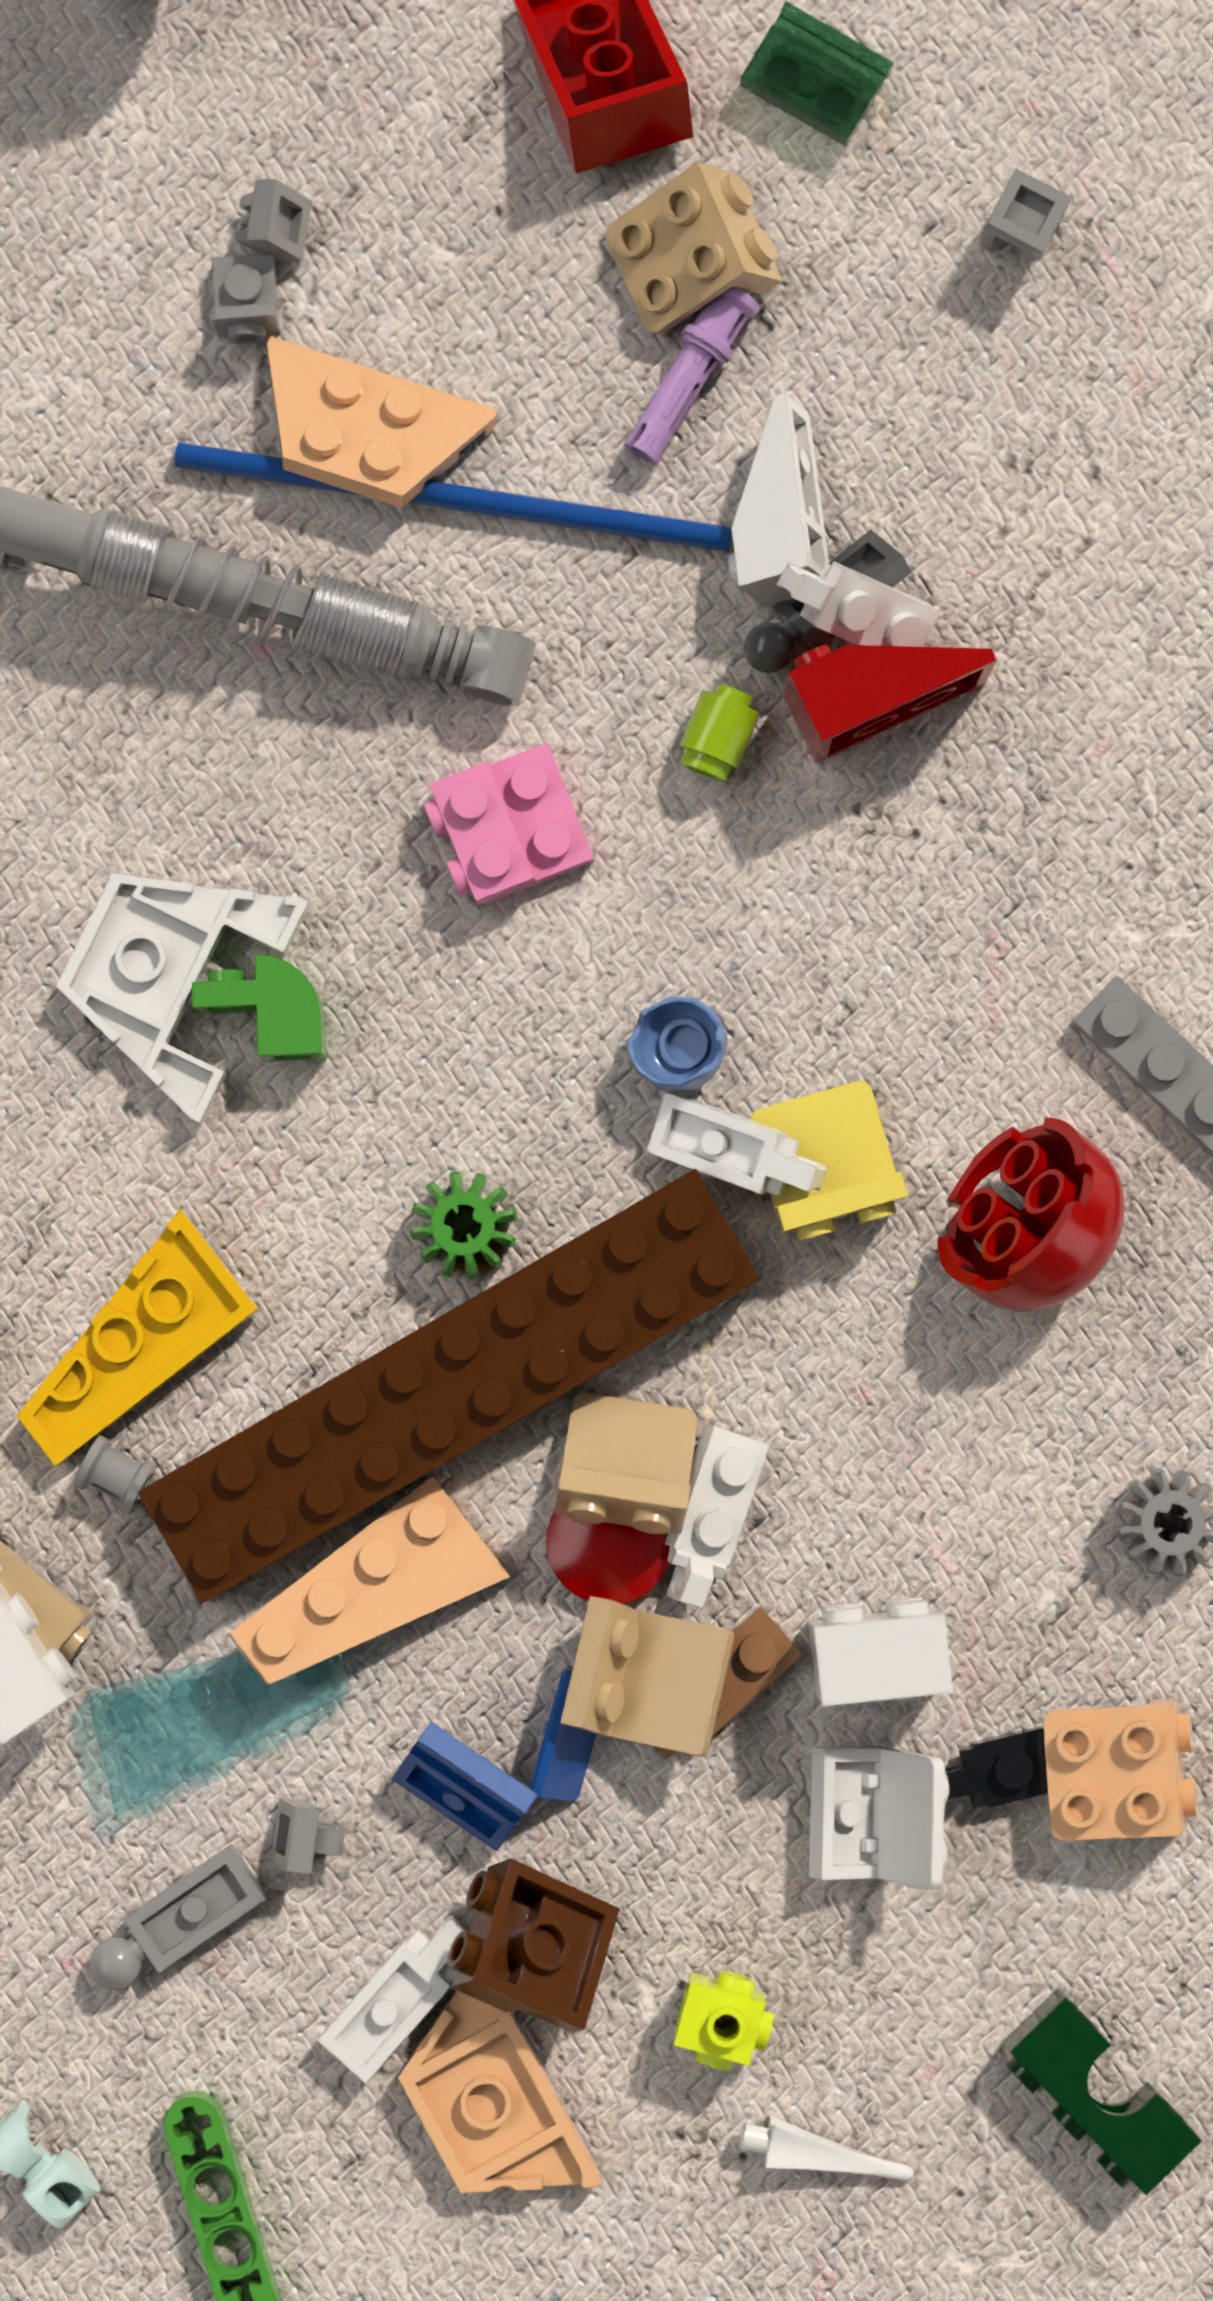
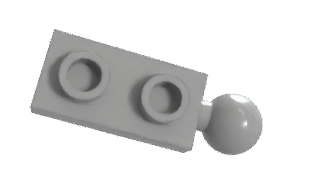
(179, 1919)

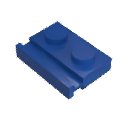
(464, 1786)

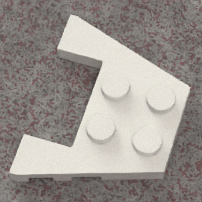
(140, 962)

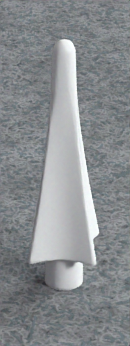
(794, 2148)

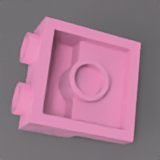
(508, 825)

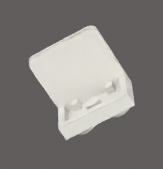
(877, 1816)

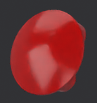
(605, 1558)

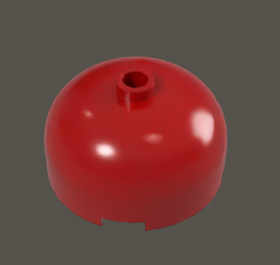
(1059, 1236)

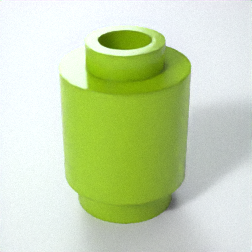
(718, 732)

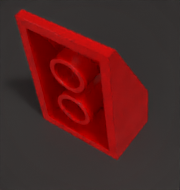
(606, 77)
(871, 688)

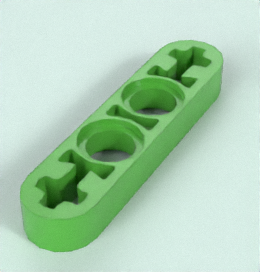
(214, 2218)

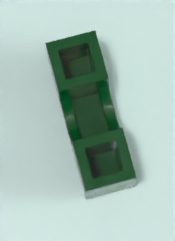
(1138, 2136)

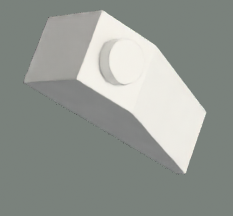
(779, 507)

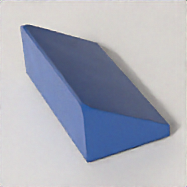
(562, 1753)

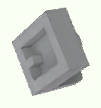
(245, 297)

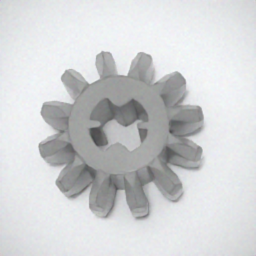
(1161, 1500)

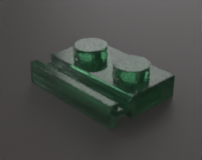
(816, 74)

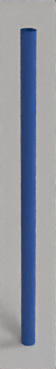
(477, 501)

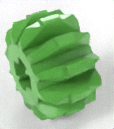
(482, 1214)

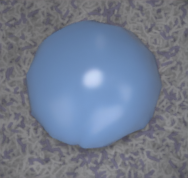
(677, 1044)

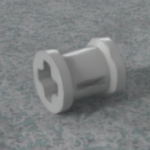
(114, 1474)

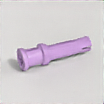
(704, 347)

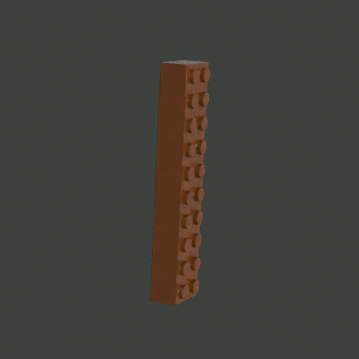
(448, 1386)

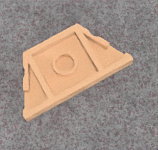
(366, 425)
(493, 2104)

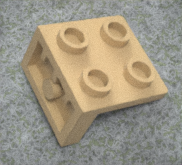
(647, 1678)

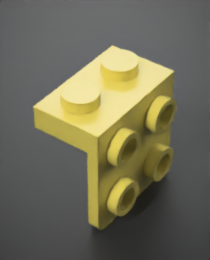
(847, 1135)

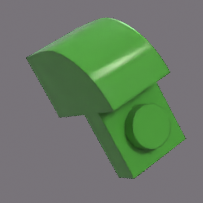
(286, 1004)

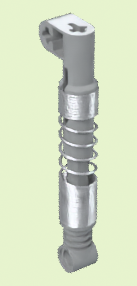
(332, 619)

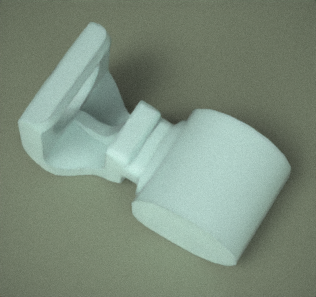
(56, 2183)

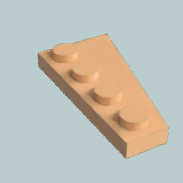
(382, 1578)

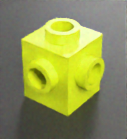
(709, 1999)

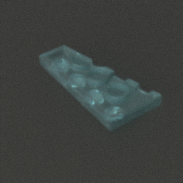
(192, 1716)

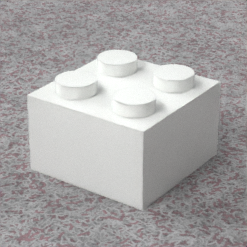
(880, 1653)

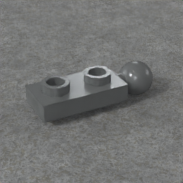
(771, 645)

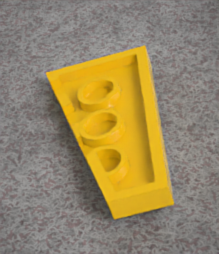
(150, 1330)

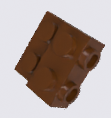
(532, 1945)

